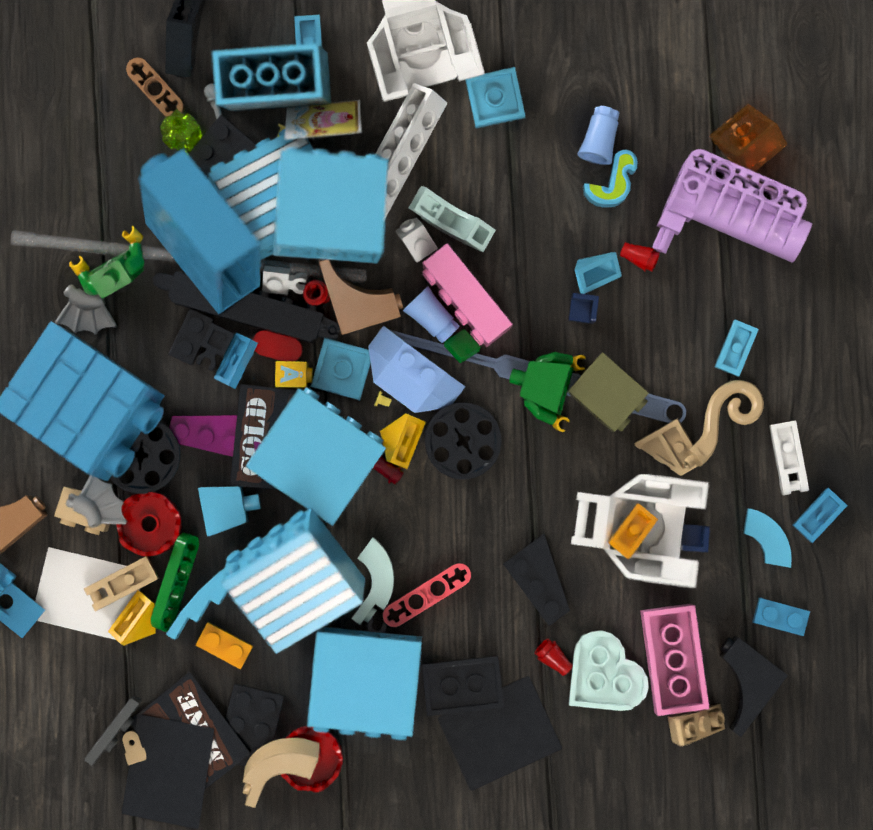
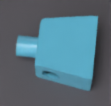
(226, 507)

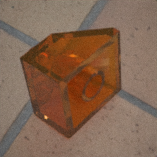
(749, 138)

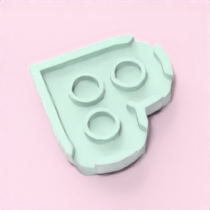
(603, 675)

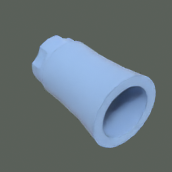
(600, 136)
(432, 315)

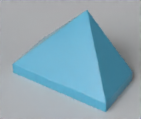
(597, 271)

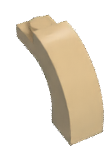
(278, 757)

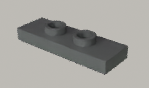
(108, 740)

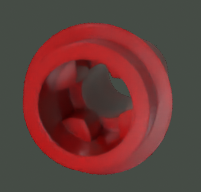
(641, 256)
(312, 290)
(552, 656)

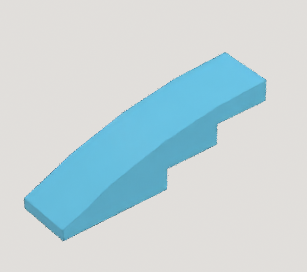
(198, 604)

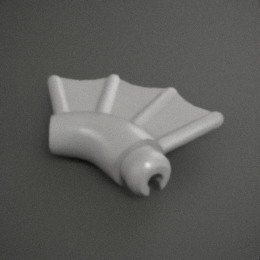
(84, 312)
(97, 503)

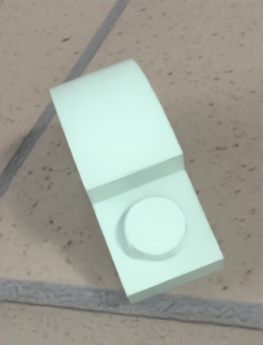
(451, 220)
(382, 575)

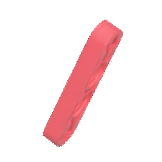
(428, 597)

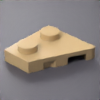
(668, 446)

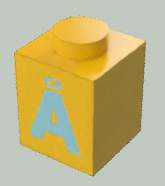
(292, 375)

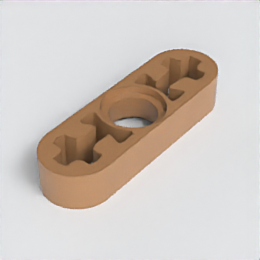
(148, 70)

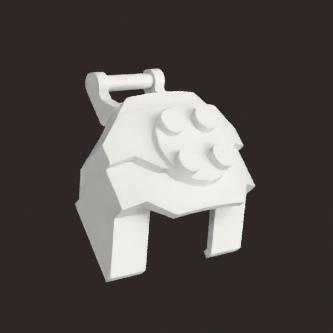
(421, 46)
(659, 552)

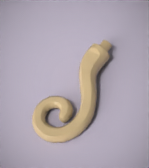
(705, 446)

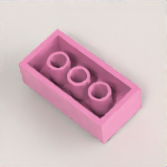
(466, 295)
(674, 659)

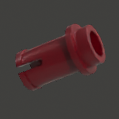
(388, 470)

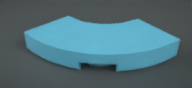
(769, 536)

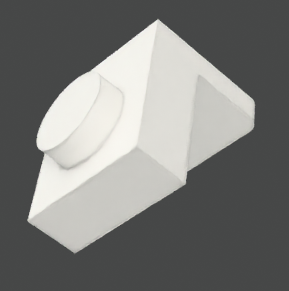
(416, 239)

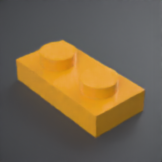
(632, 531)
(224, 645)

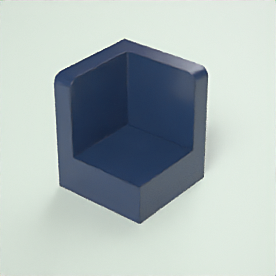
(583, 308)
(695, 538)

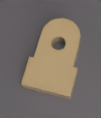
(135, 752)

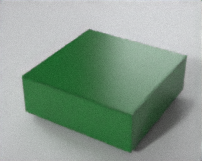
(462, 346)

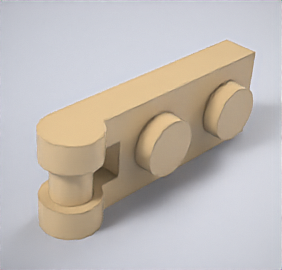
(122, 583)

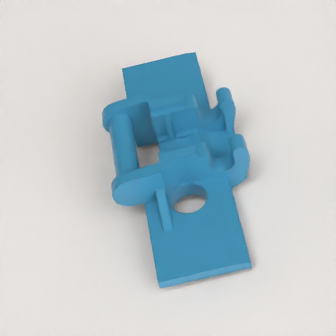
(24, 609)

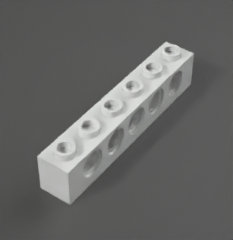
(408, 137)

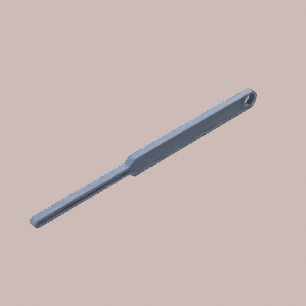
(503, 366)

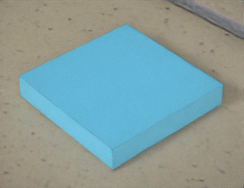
(495, 97)
(341, 369)

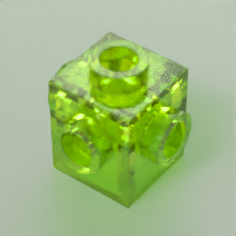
(180, 131)

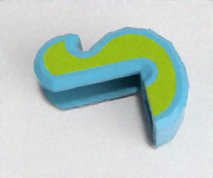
(619, 183)

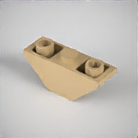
(695, 725)

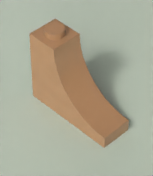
(357, 306)
(19, 519)

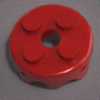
(144, 542)
(328, 764)

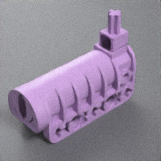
(734, 208)

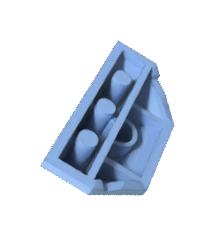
(410, 375)

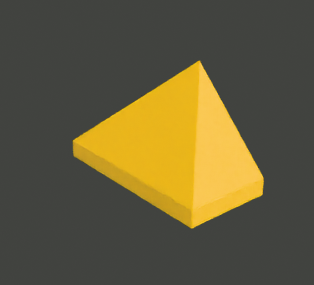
(401, 439)
(134, 620)

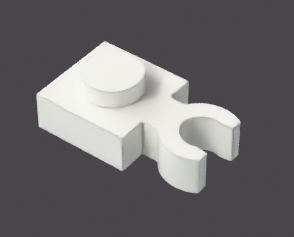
(279, 280)

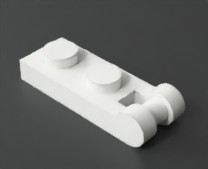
(789, 457)

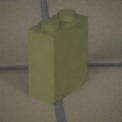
(608, 393)

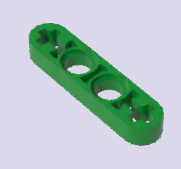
(182, 555)

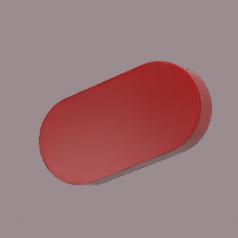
(277, 346)

